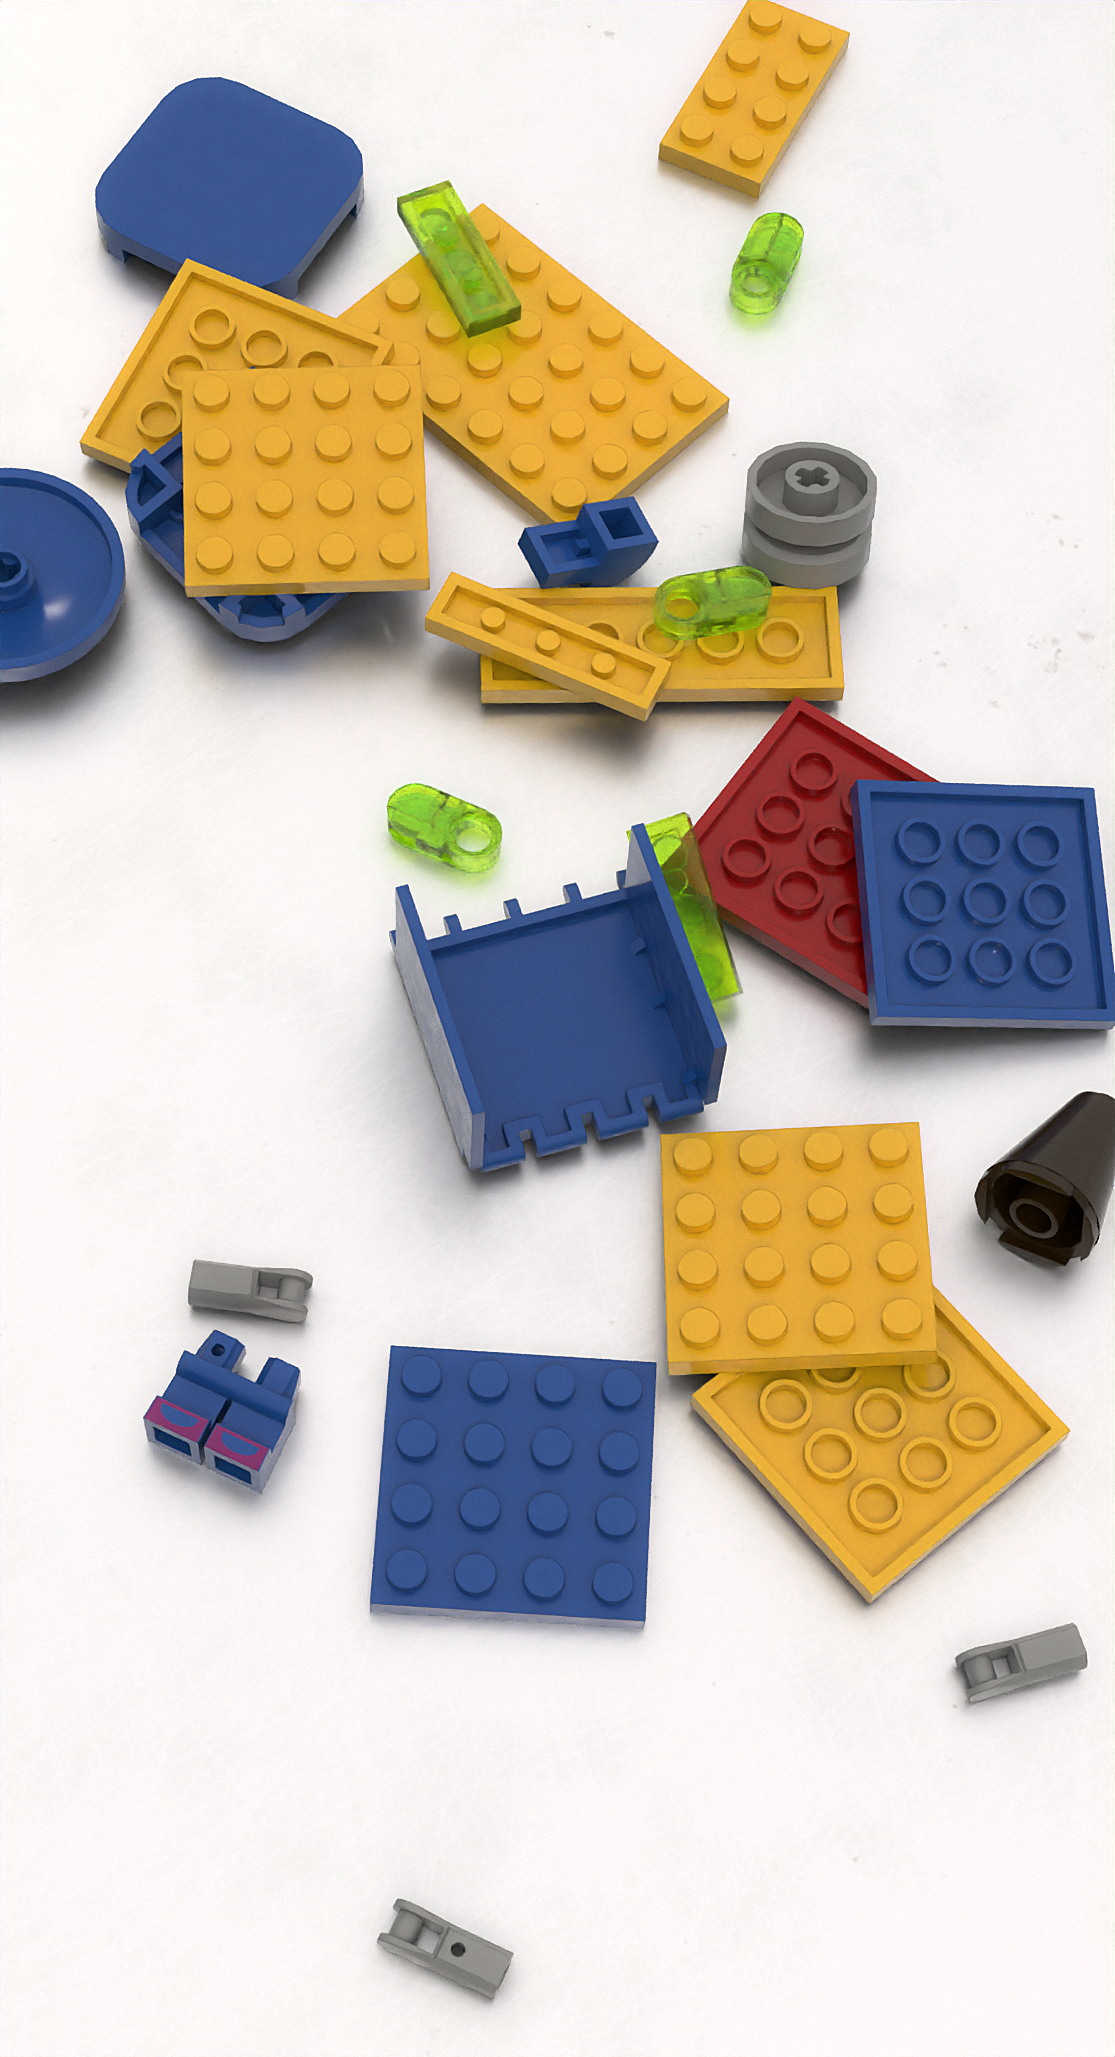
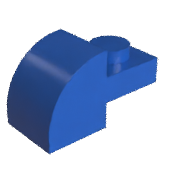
(595, 550)

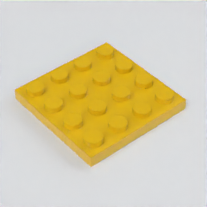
(213, 325)
(304, 480)
(796, 1249)
(885, 1455)

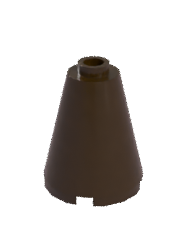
(1055, 1183)

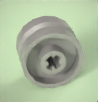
(808, 514)

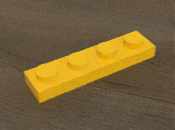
(548, 646)

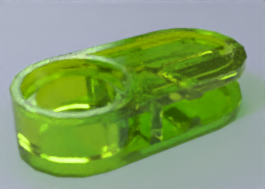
(770, 253)
(726, 600)
(430, 822)

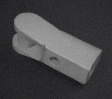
(238, 1289)
(1029, 1658)
(457, 1954)

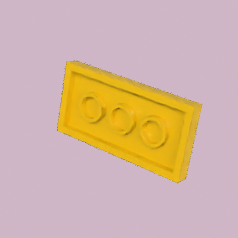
(754, 96)

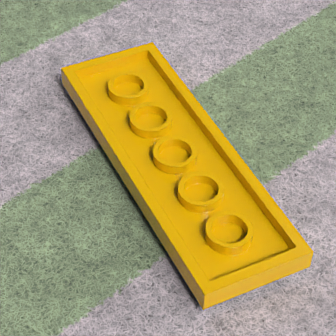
(781, 658)

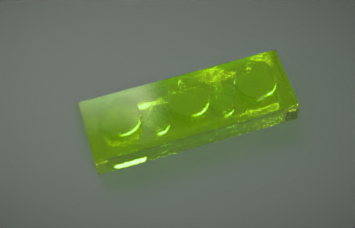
(459, 259)
(695, 903)

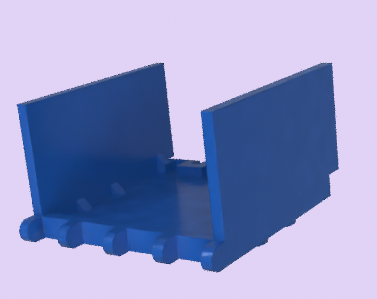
(563, 1016)

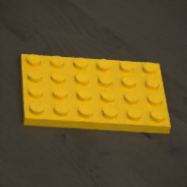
(549, 406)

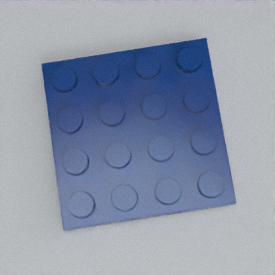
(983, 905)
(515, 1487)

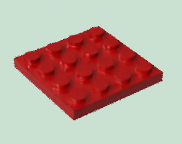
(786, 846)

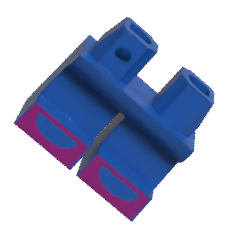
(226, 1416)

